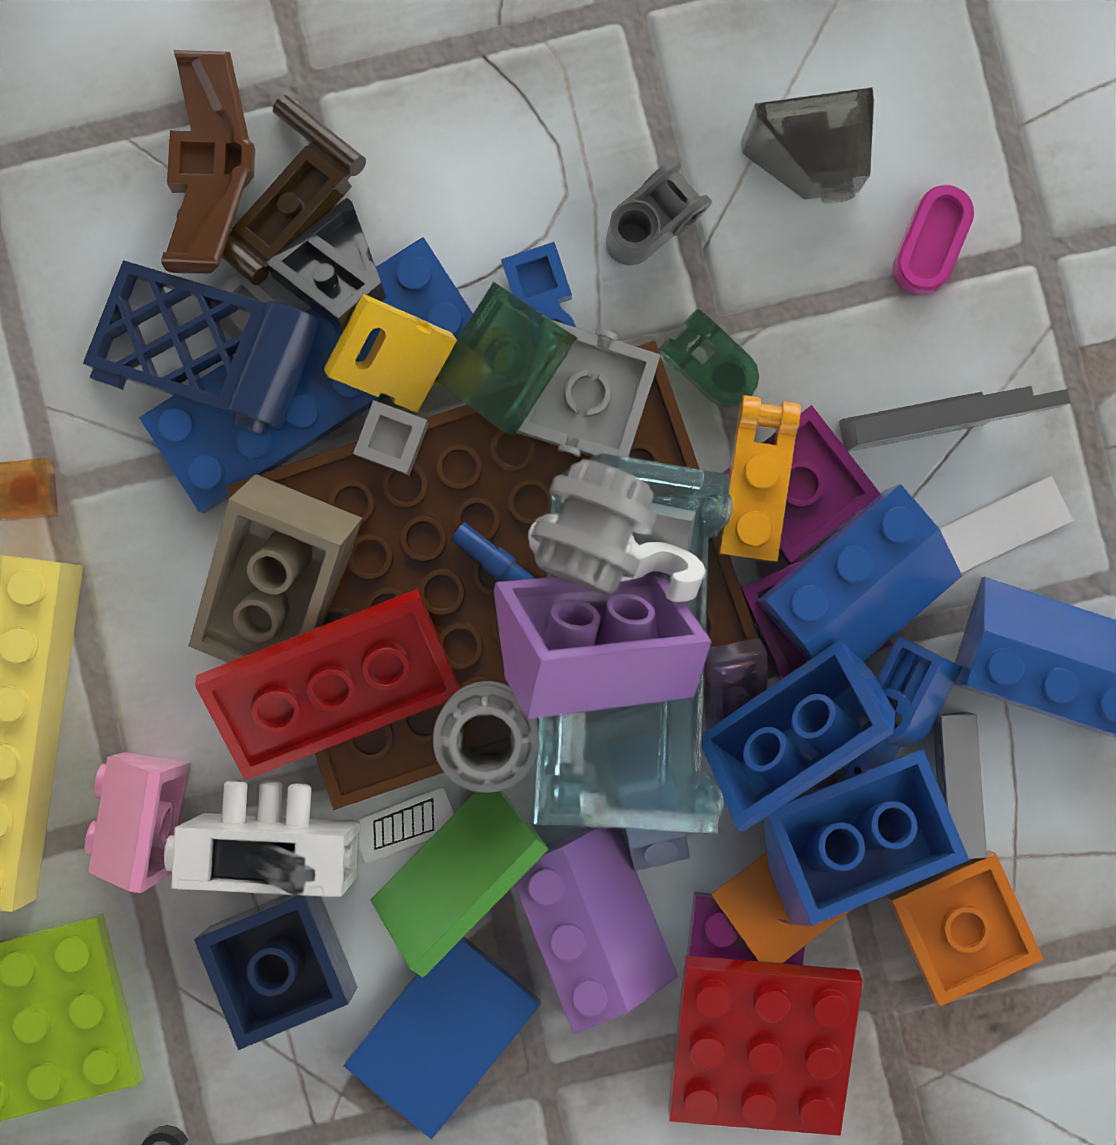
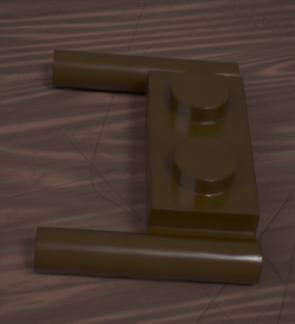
(296, 197)

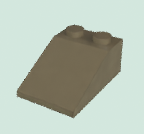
(271, 569)

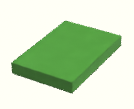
(457, 878)

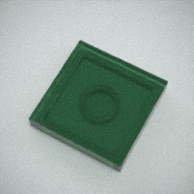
(505, 358)

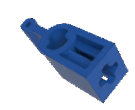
(917, 688)

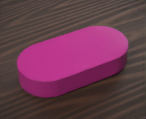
(933, 240)

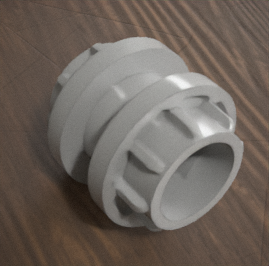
(594, 526)
(478, 771)

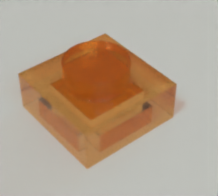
(27, 489)

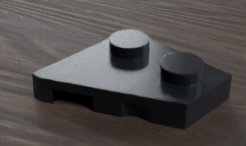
(330, 266)

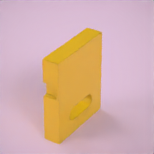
(401, 359)

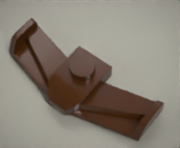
(208, 162)

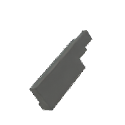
(944, 416)

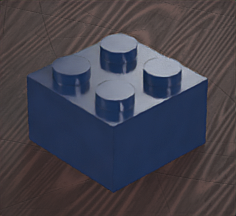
(276, 967)

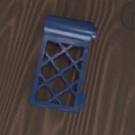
(266, 357)

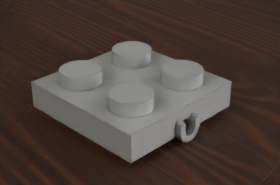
(594, 396)

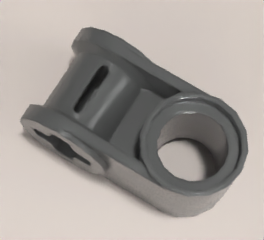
(661, 208)

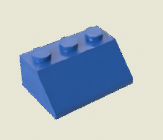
(864, 579)
(1041, 656)
(797, 733)
(860, 840)

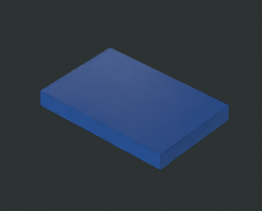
(442, 1036)

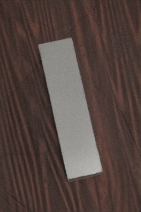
(960, 777)

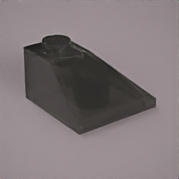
(814, 143)

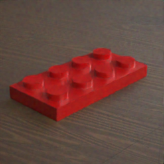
(328, 685)

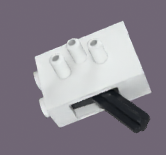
(264, 850)

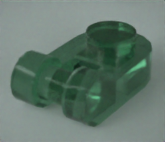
(725, 374)

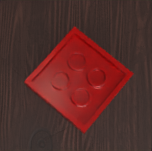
(764, 1045)

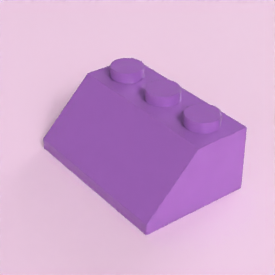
(596, 650)
(595, 927)

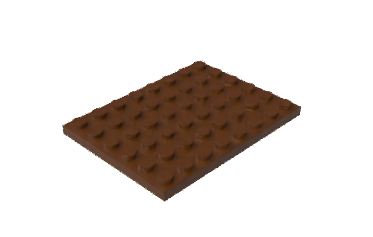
(403, 544)

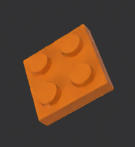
(965, 928)

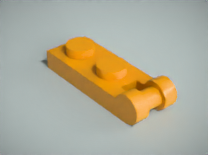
(759, 480)

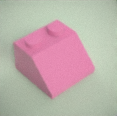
(136, 815)

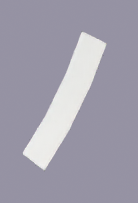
(1006, 524)

